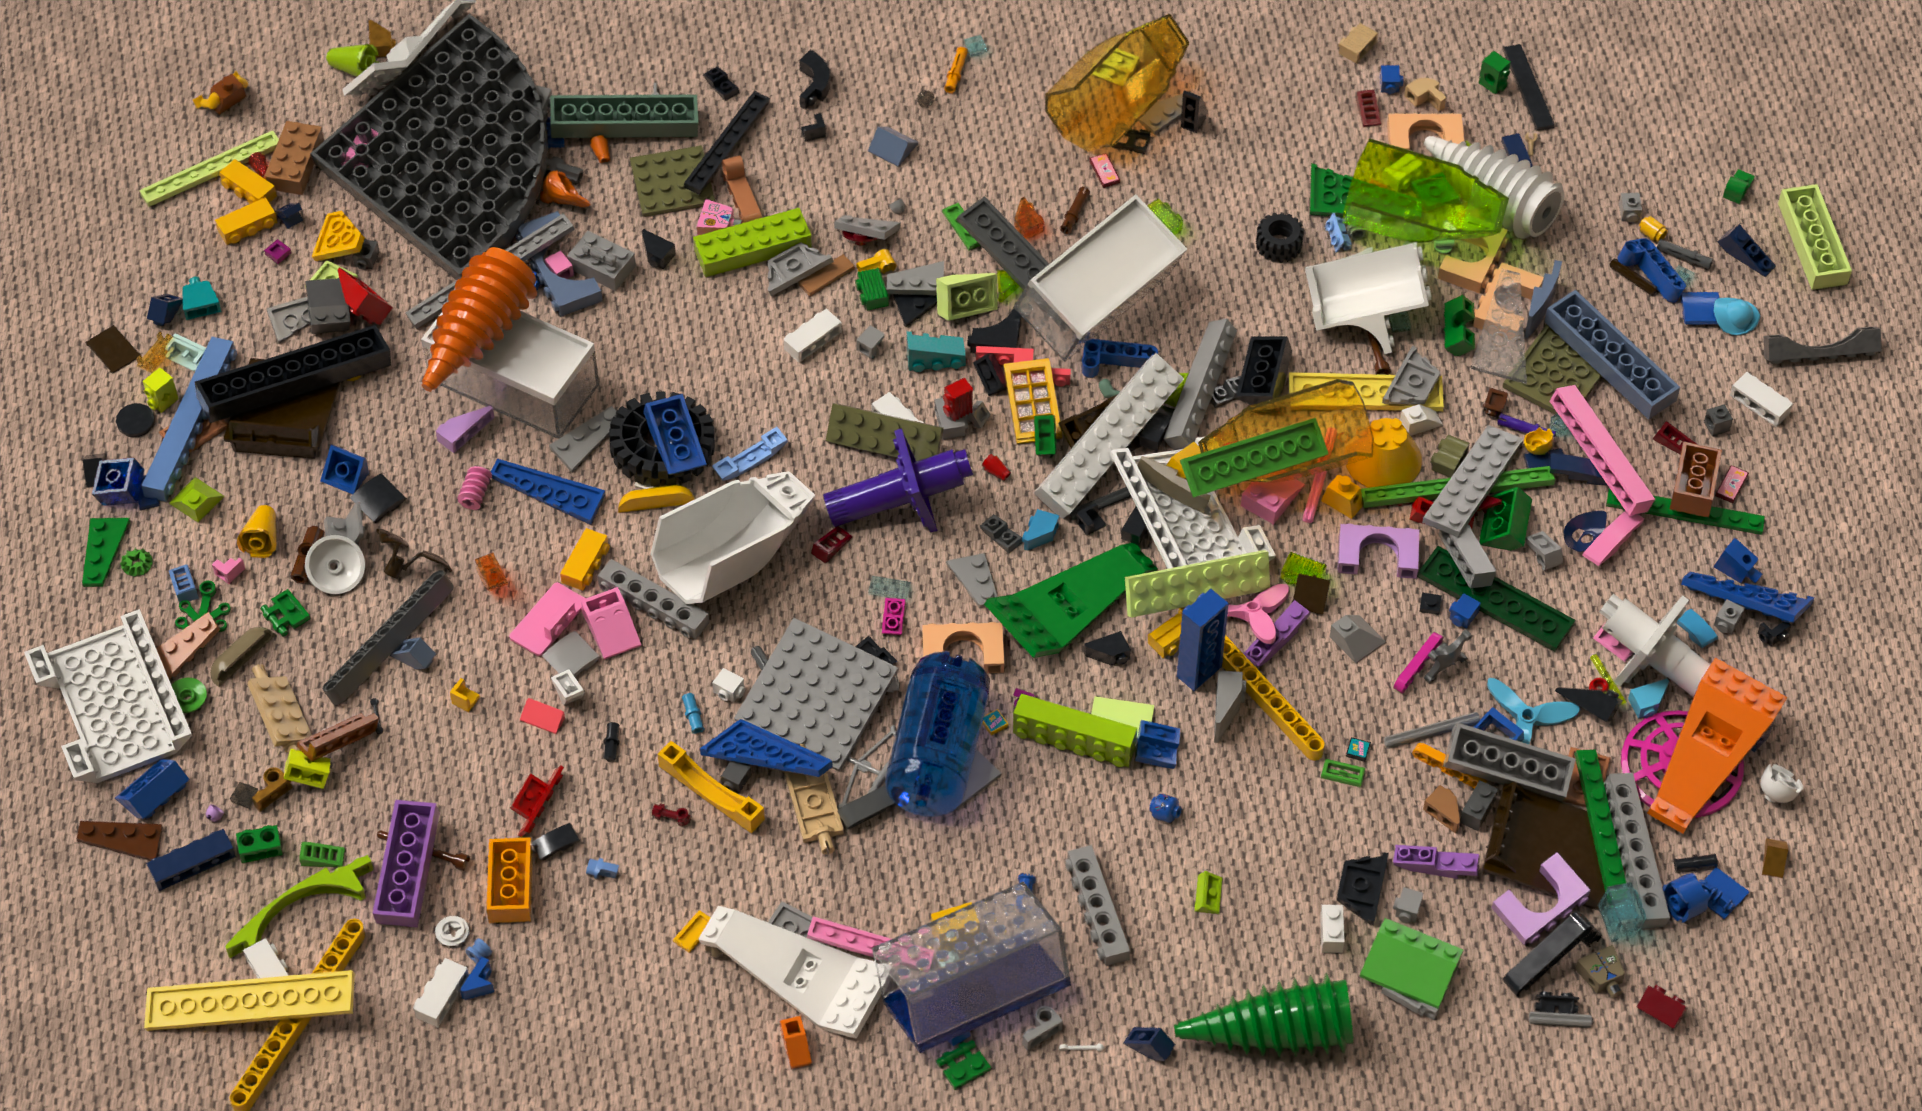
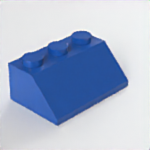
(153, 788)

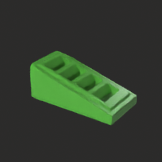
(322, 848)

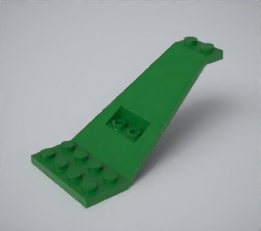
(1063, 606)

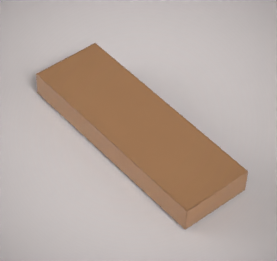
(826, 275)

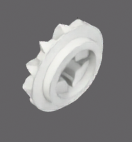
(456, 923)

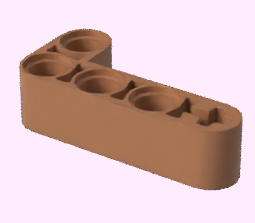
(738, 186)

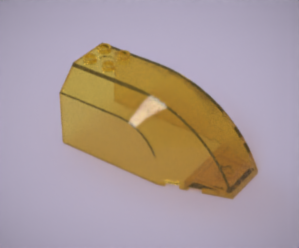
(1116, 84)
(1337, 411)

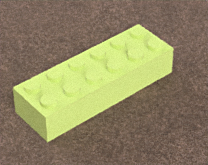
(1814, 237)

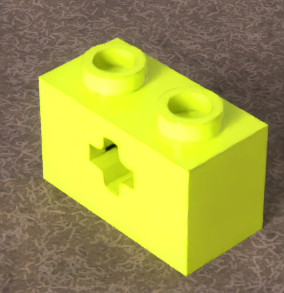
(160, 390)
(302, 770)

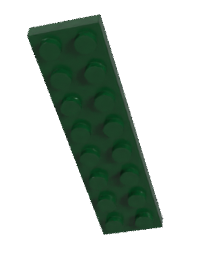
(1500, 601)

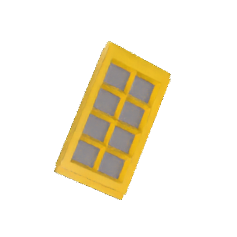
(1030, 395)

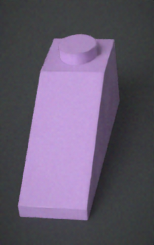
(460, 429)

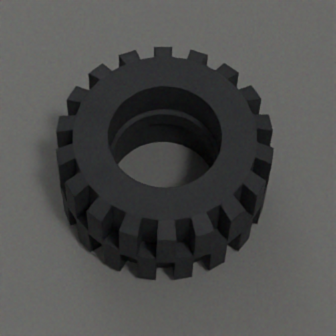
(1279, 248)

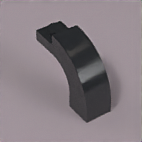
(818, 70)

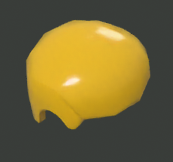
(1539, 441)

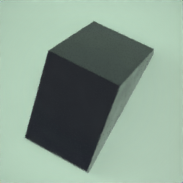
(90, 465)

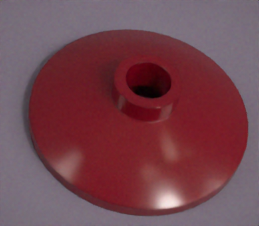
(858, 238)

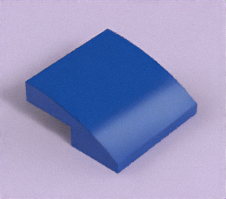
(1699, 307)
(1157, 744)

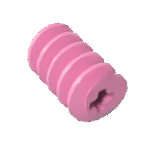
(474, 487)

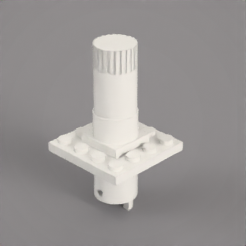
(1653, 643)

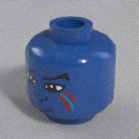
(1165, 808)

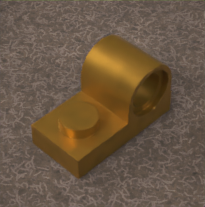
(273, 789)

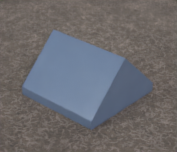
(891, 145)

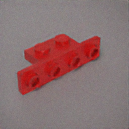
(532, 796)

